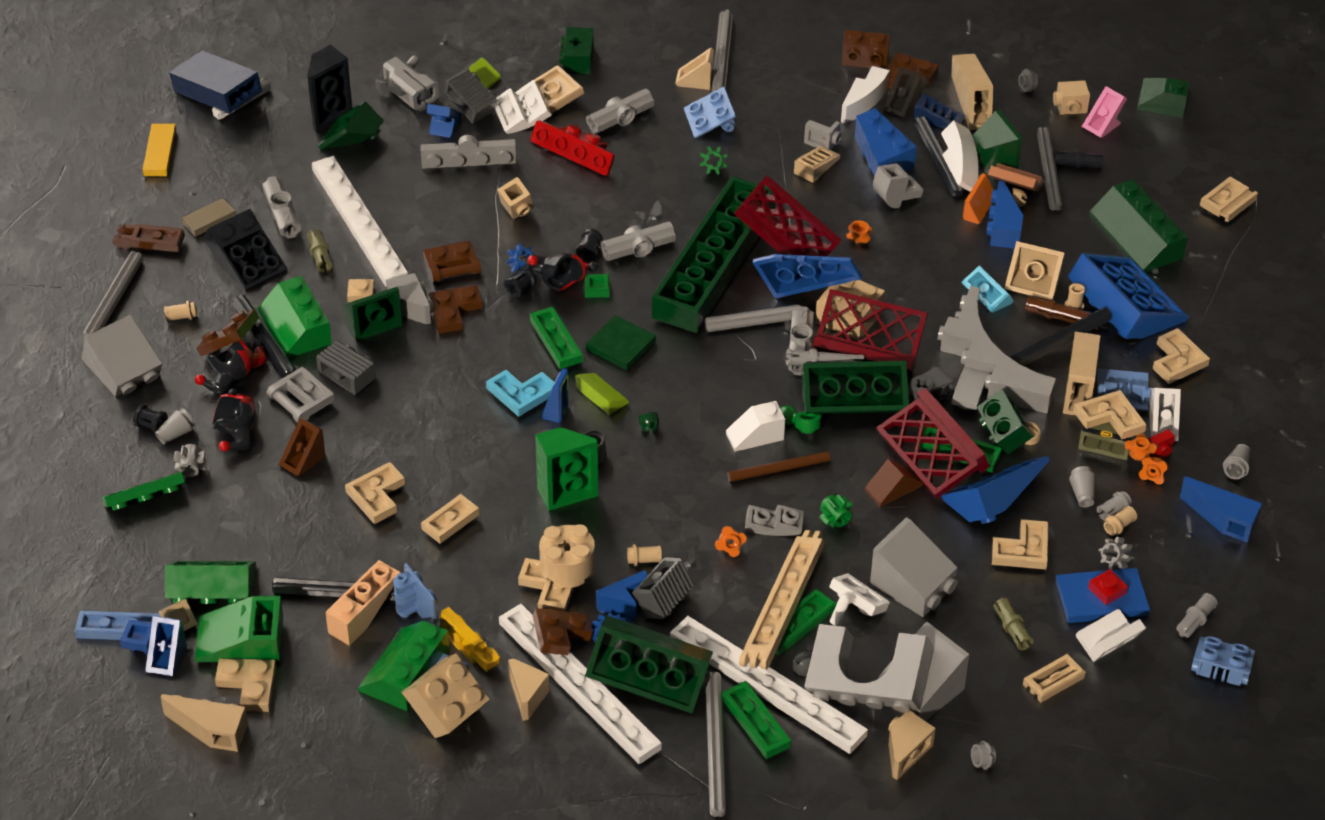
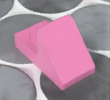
(1104, 113)

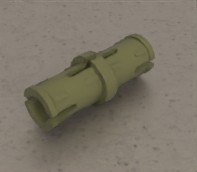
(319, 250)
(1013, 624)

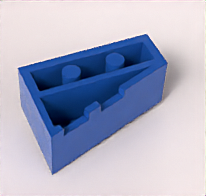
(883, 142)

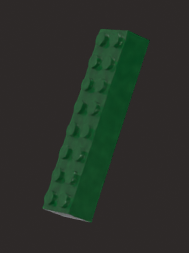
(707, 261)

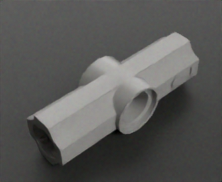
(620, 111)
(281, 207)
(638, 241)
(801, 333)

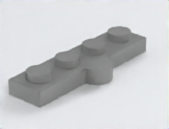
(468, 153)

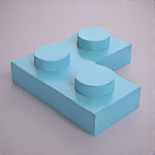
(520, 396)

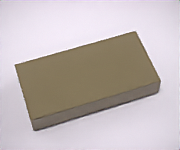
(208, 216)

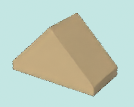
(697, 72)
(529, 686)

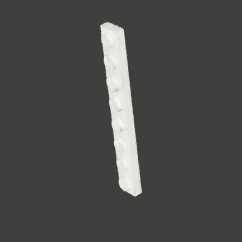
(358, 219)
(774, 688)
(585, 691)

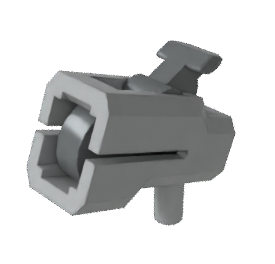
(407, 83)

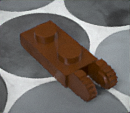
(149, 237)

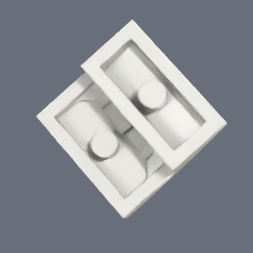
(521, 108)

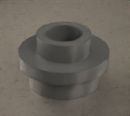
(1028, 80)

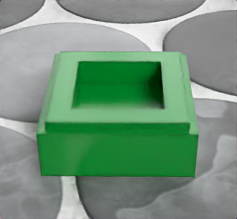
(597, 285)

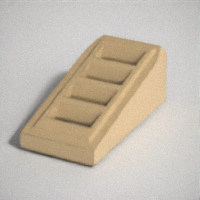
(815, 163)

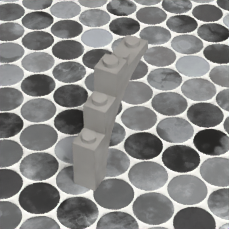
(968, 339)

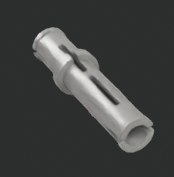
(799, 357)

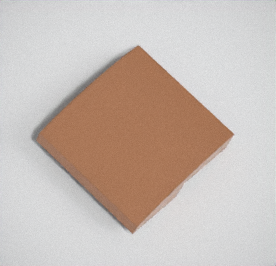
(1016, 177)

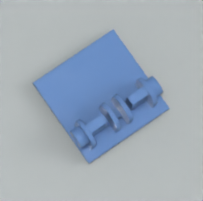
(710, 113)
(1132, 384)
(413, 596)
(1234, 657)

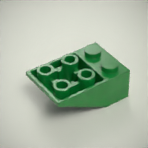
(241, 631)

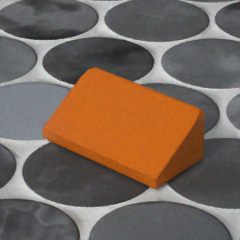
(978, 200)

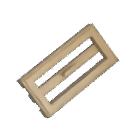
(1057, 681)

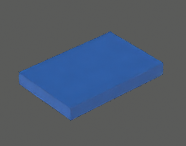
(1083, 605)

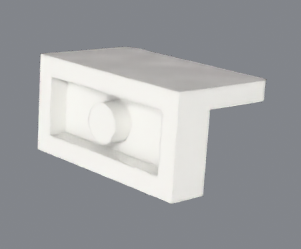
(1108, 634)

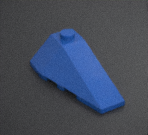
(801, 273)
(994, 492)

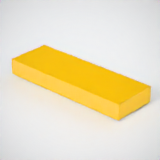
(159, 150)

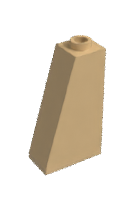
(973, 89)
(1081, 370)

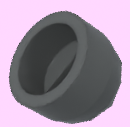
(802, 668)

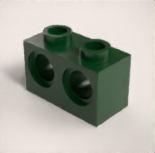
(1004, 421)

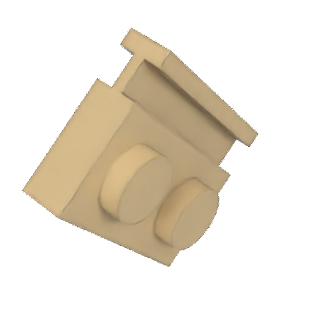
(1228, 199)

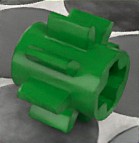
(716, 153)
(836, 510)

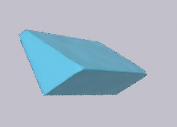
(990, 293)

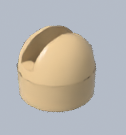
(1018, 196)
(1035, 430)

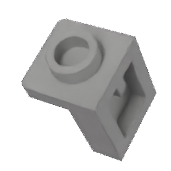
(821, 135)

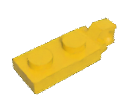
(468, 641)

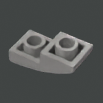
(969, 388)
(781, 522)

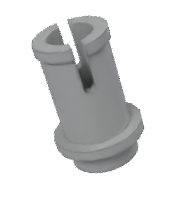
(1114, 505)

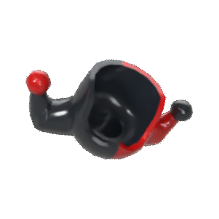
(559, 269)
(233, 365)
(235, 417)

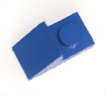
(443, 120)
(619, 596)

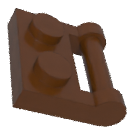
(451, 260)

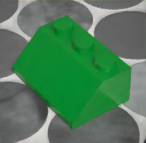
(295, 318)
(566, 467)
(209, 580)
(404, 661)

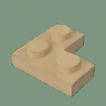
(1181, 359)
(1113, 409)
(372, 489)
(1025, 552)
(551, 596)
(251, 675)

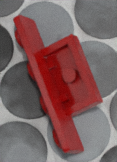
(574, 145)

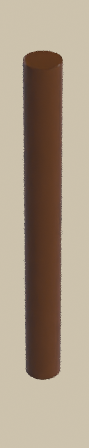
(779, 466)

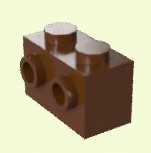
(865, 49)

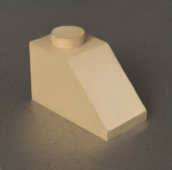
(908, 741)

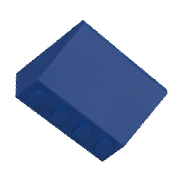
(1131, 296)

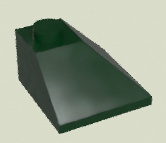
(1163, 96)
(353, 127)
(997, 142)

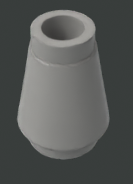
(175, 426)
(1237, 463)
(1083, 485)

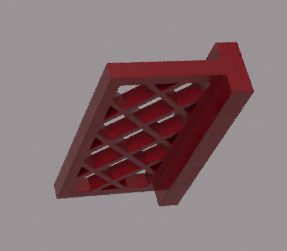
(779, 233)
(834, 344)
(952, 434)

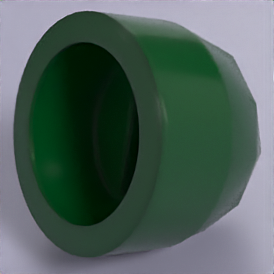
(648, 421)

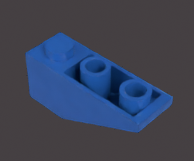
(1006, 218)
(1222, 509)

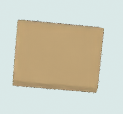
(1035, 271)

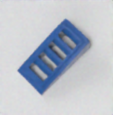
(558, 399)

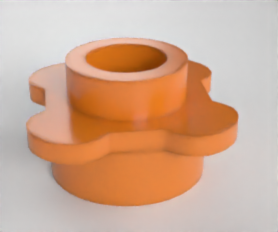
(859, 232)
(1139, 453)
(1153, 463)
(727, 534)

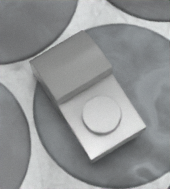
(895, 185)

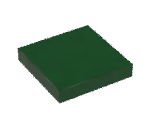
(621, 342)

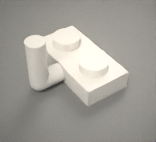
(853, 591)

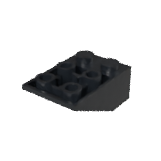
(244, 250)

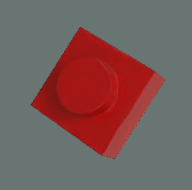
(1164, 443)
(1108, 587)

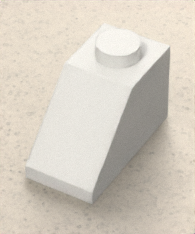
(1164, 410)
(757, 427)

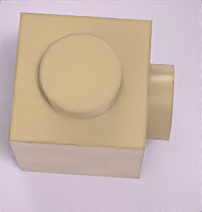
(1071, 97)
(515, 198)

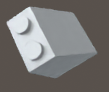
(121, 356)
(912, 569)
(945, 674)

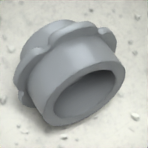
(983, 755)

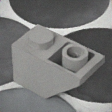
(412, 298)

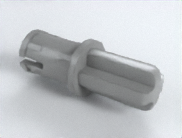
(1196, 615)

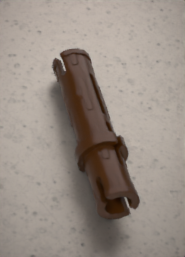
(1054, 310)

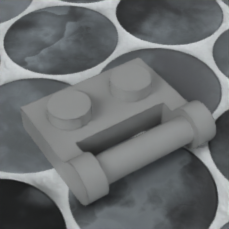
(304, 388)

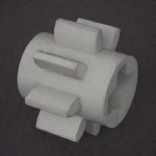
(190, 460)
(1109, 551)

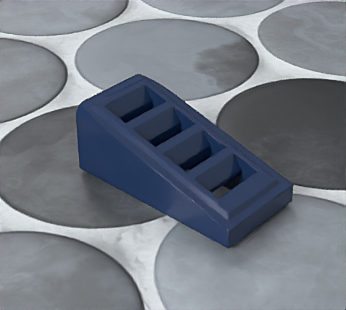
(934, 111)

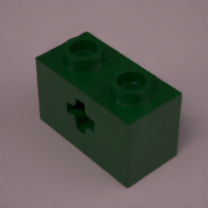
(577, 50)

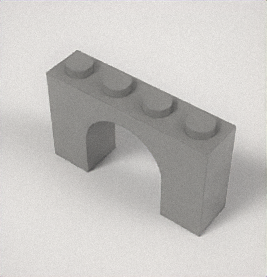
(898, 688)

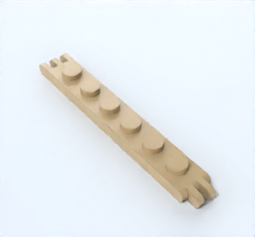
(782, 600)

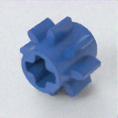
(520, 252)

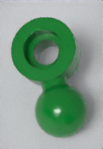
(804, 422)

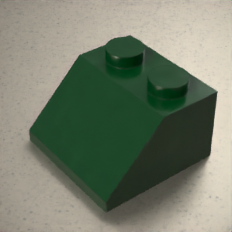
(373, 314)

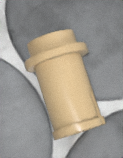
(1075, 296)
(180, 311)
(1115, 524)
(644, 554)

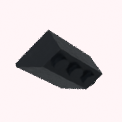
(328, 86)

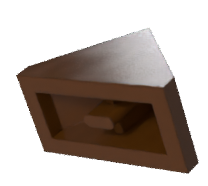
(304, 448)
(891, 483)

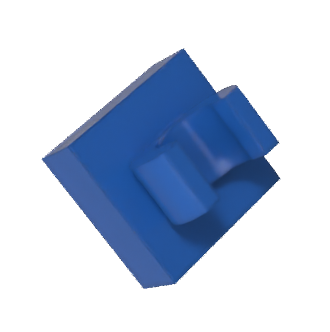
(136, 636)

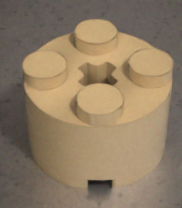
(567, 555)

